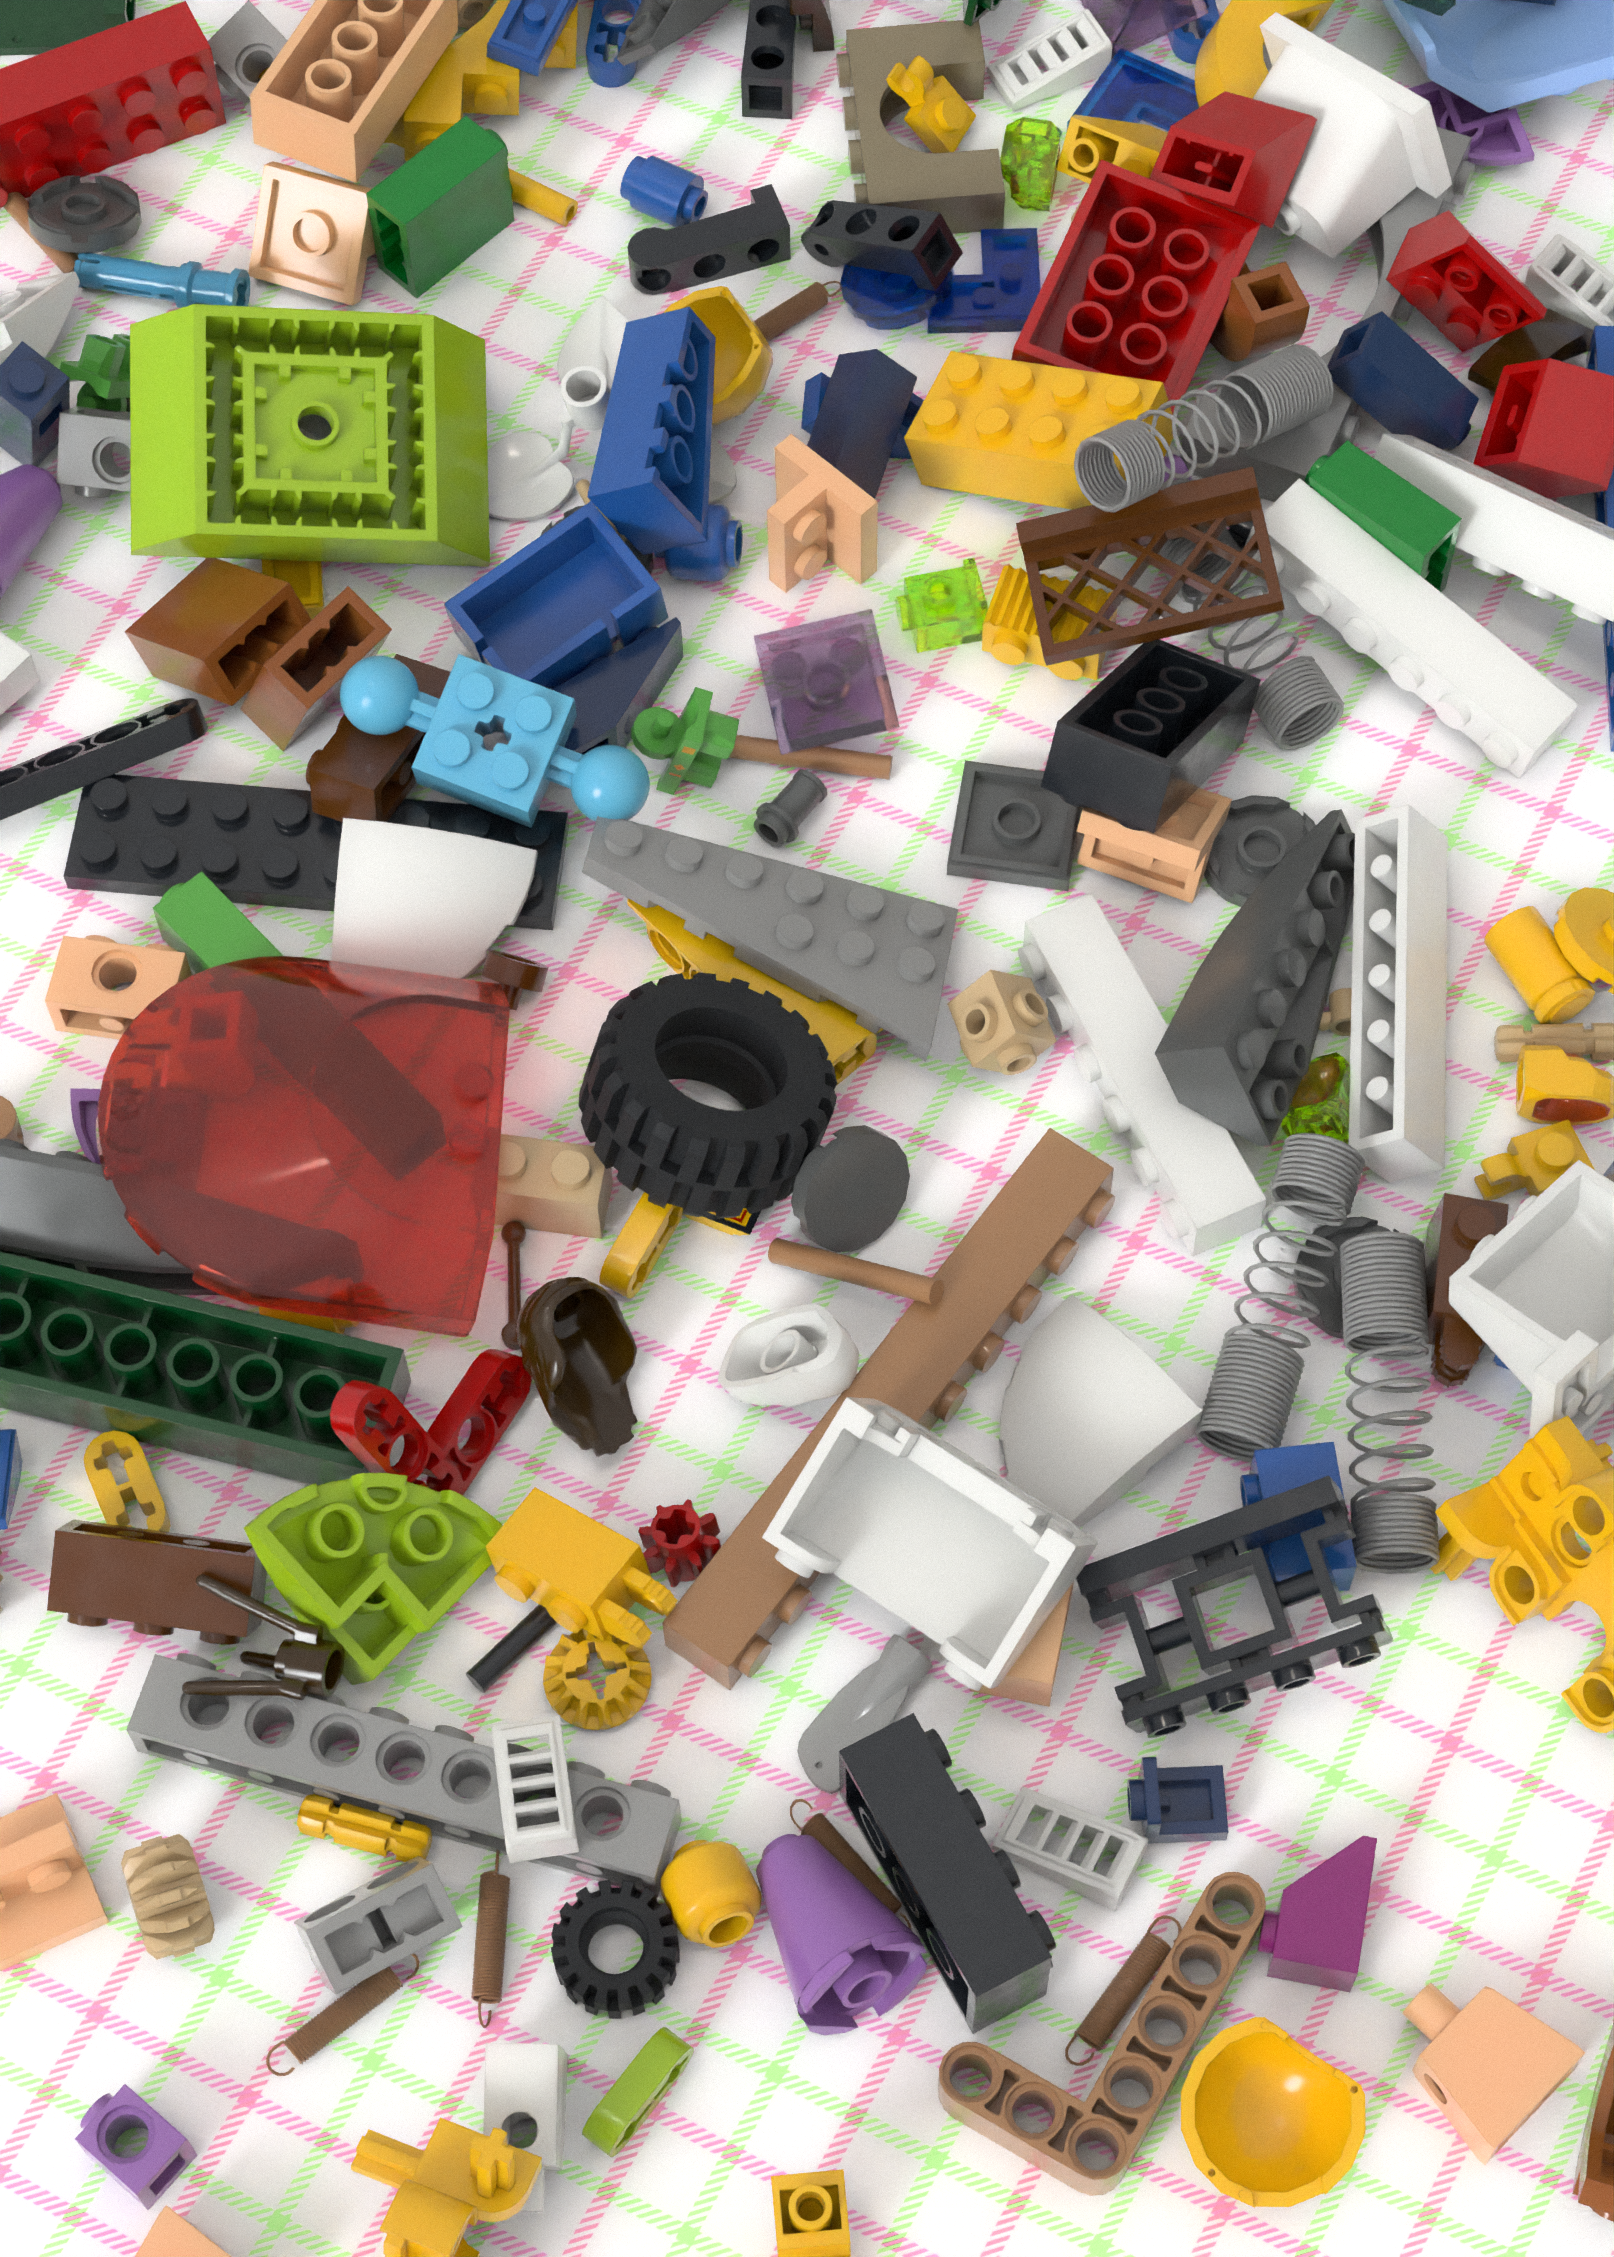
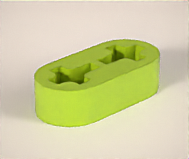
(637, 2091)

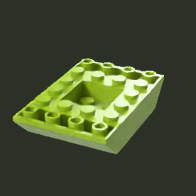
(236, 479)

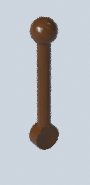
(513, 1235)

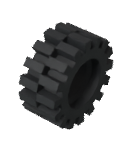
(611, 1907)

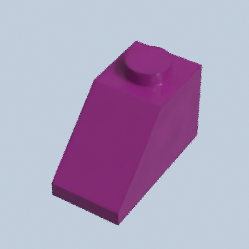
(1322, 1921)

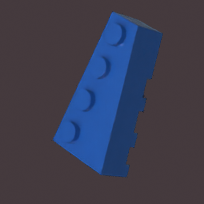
(658, 433)

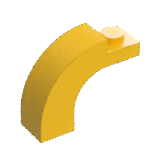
(1233, 49)

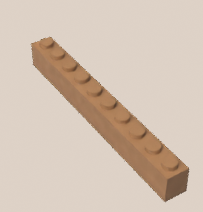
(917, 1369)

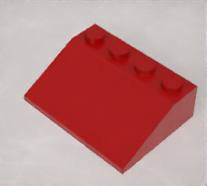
(1137, 282)

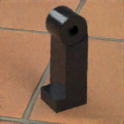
(769, 60)
(884, 240)
(711, 246)

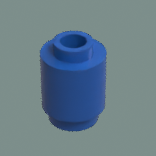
(664, 191)

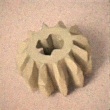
(168, 1896)

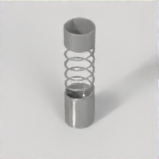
(1249, 404)
(1297, 698)
(1388, 1321)
(1261, 1373)

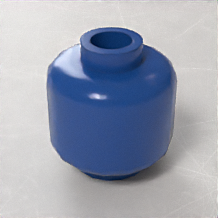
(711, 558)

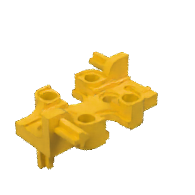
(1529, 1524)
(446, 2186)

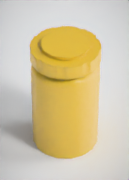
(1537, 967)

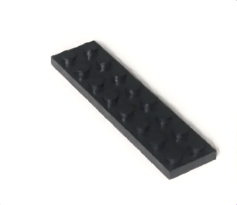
(265, 842)

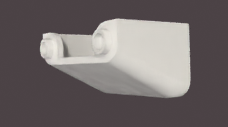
(929, 1538)

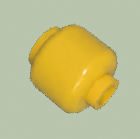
(711, 1893)

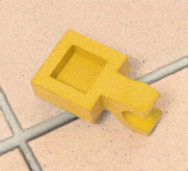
(936, 109)
(1532, 1161)

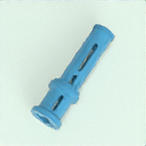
(181, 284)

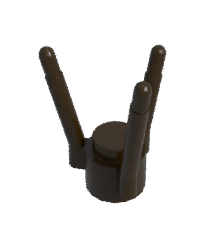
(300, 1664)

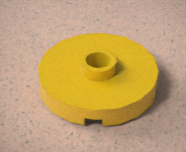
(1587, 933)

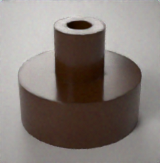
(514, 974)

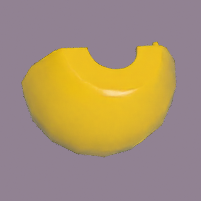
(741, 350)
(1270, 2117)

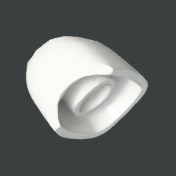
(790, 1358)

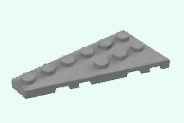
(801, 926)

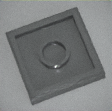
(1012, 828)

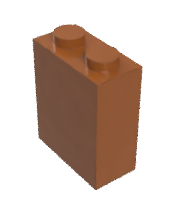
(218, 629)
(309, 669)

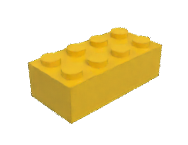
(1017, 425)

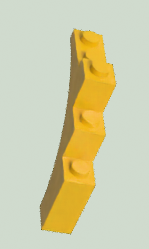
(471, 83)

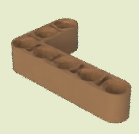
(1134, 2057)

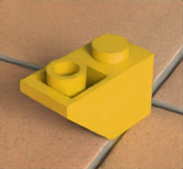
(1114, 141)

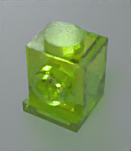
(943, 607)

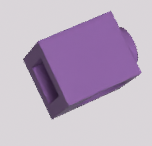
(151, 2170)

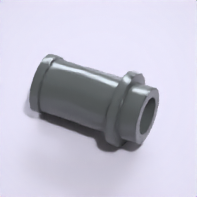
(780, 819)

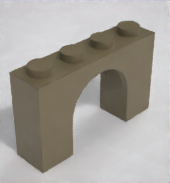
(959, 185)

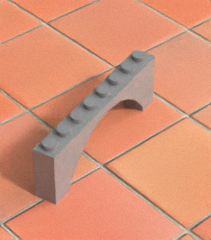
(1291, 455)

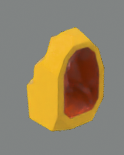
(1561, 1087)

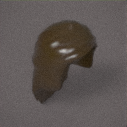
(580, 1361)

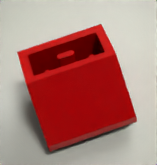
(1236, 155)
(1461, 284)
(1551, 428)

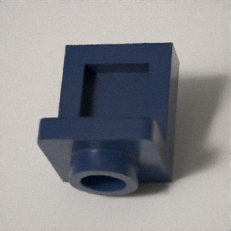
(1178, 1803)

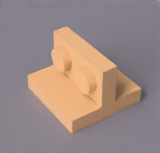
(312, 233)
(818, 518)
(1163, 861)
(43, 1883)

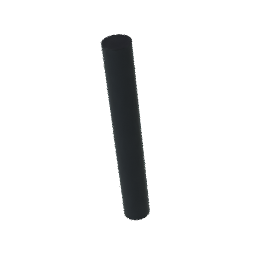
(511, 1648)

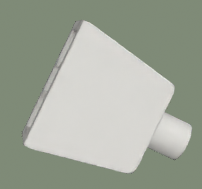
(526, 2084)

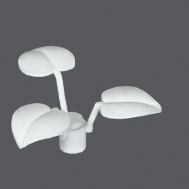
(524, 468)

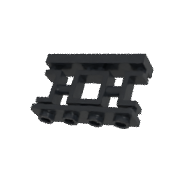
(1214, 1552)

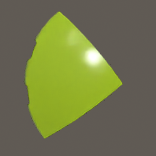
(372, 1560)

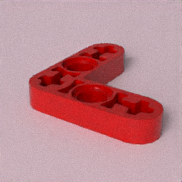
(492, 1382)

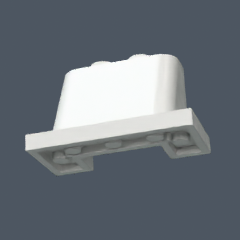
(1366, 146)
(1547, 1297)

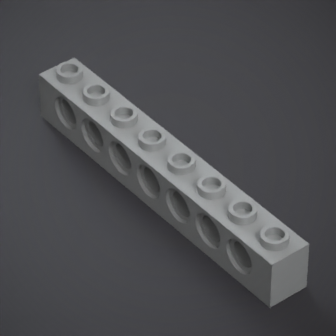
(167, 1728)

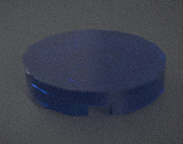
(889, 298)

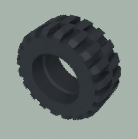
(691, 1150)

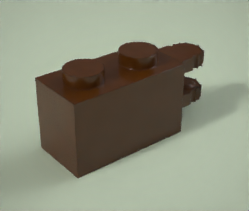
(1450, 1239)

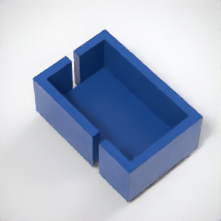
(558, 602)

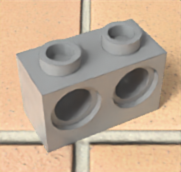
(378, 1924)

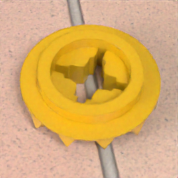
(577, 1700)

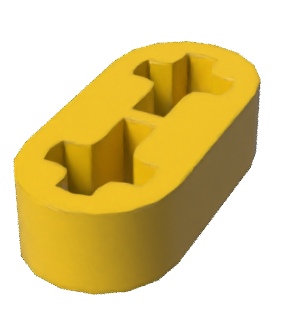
(639, 1246)
(140, 1484)

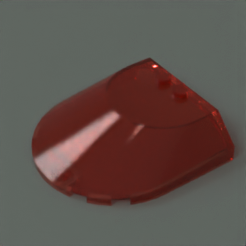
(315, 1136)

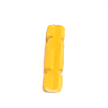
(363, 1828)

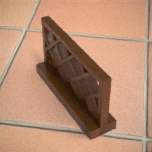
(1169, 514)

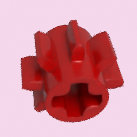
(680, 1542)

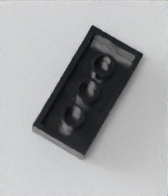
(1149, 734)
(945, 1871)

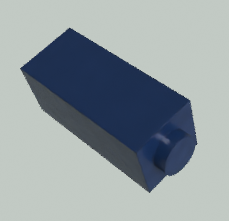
(1401, 383)
(30, 405)
(862, 416)

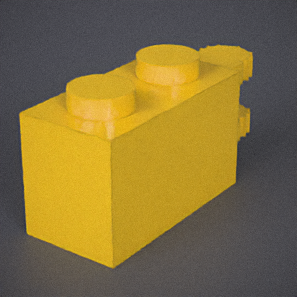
(576, 1570)

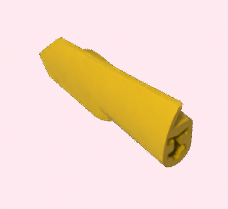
(688, 954)

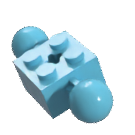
(511, 780)

